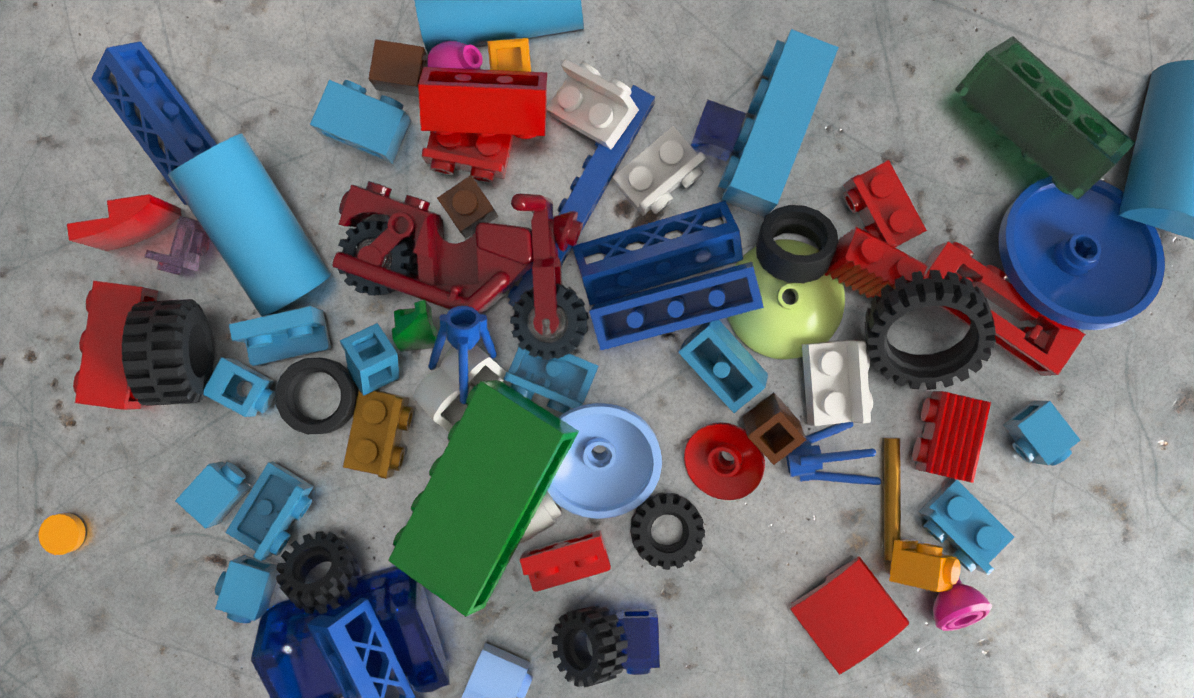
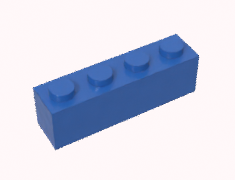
(676, 306)

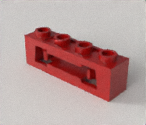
(1050, 347)

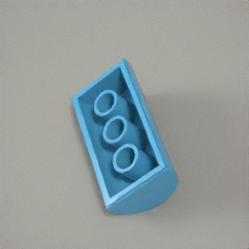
(493, 20)
(1162, 163)
(250, 224)

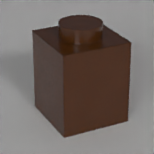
(397, 67)
(467, 206)
(773, 428)

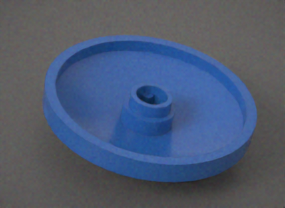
(1080, 256)

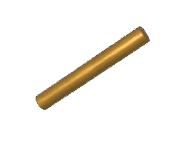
(892, 495)

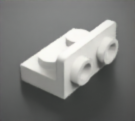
(593, 104)
(659, 171)
(837, 382)

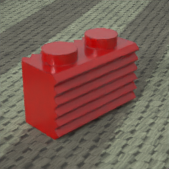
(870, 263)
(951, 435)

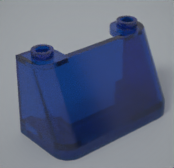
(295, 668)

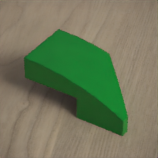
(414, 328)

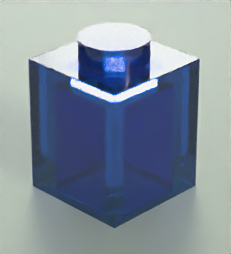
(717, 130)
(643, 640)

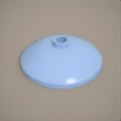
(611, 480)

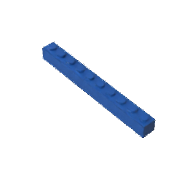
(594, 180)

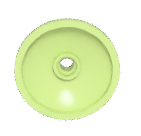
(783, 328)

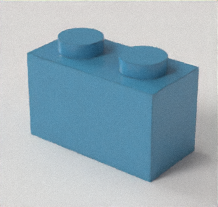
(361, 120)
(724, 364)

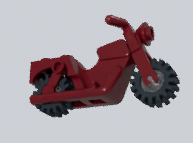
(469, 273)

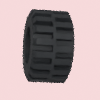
(167, 352)

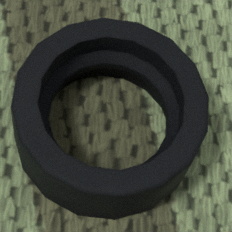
(805, 222)
(285, 396)

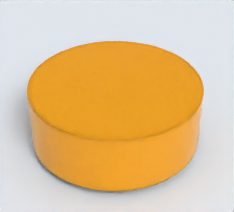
(62, 533)

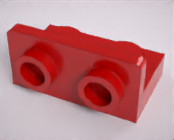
(469, 153)
(883, 205)
(565, 561)

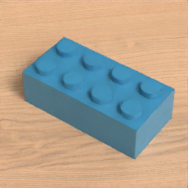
(780, 120)

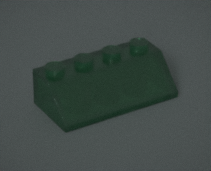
(1043, 117)

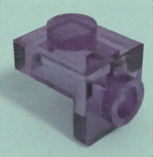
(186, 250)

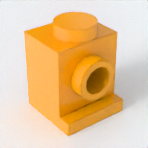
(923, 566)

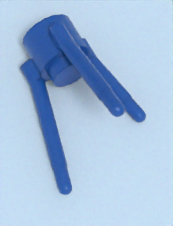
(463, 330)
(808, 458)

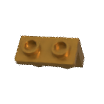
(377, 433)

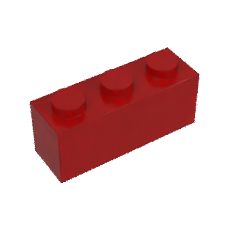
(483, 102)
(101, 371)

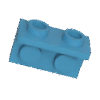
(282, 335)
(967, 525)

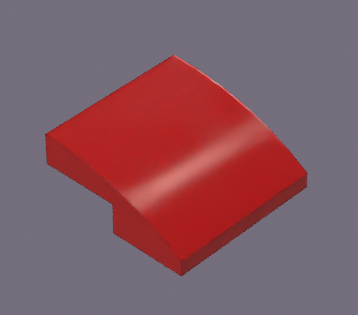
(128, 223)
(849, 615)

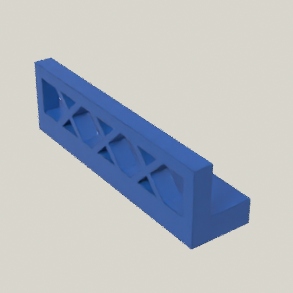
(160, 107)
(660, 258)
(348, 664)

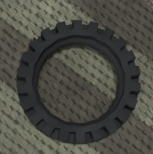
(937, 366)

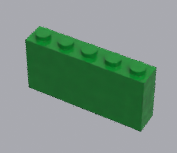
(481, 495)

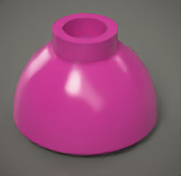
(455, 55)
(959, 607)

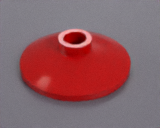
(713, 472)

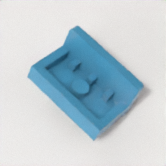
(560, 379)
(270, 510)

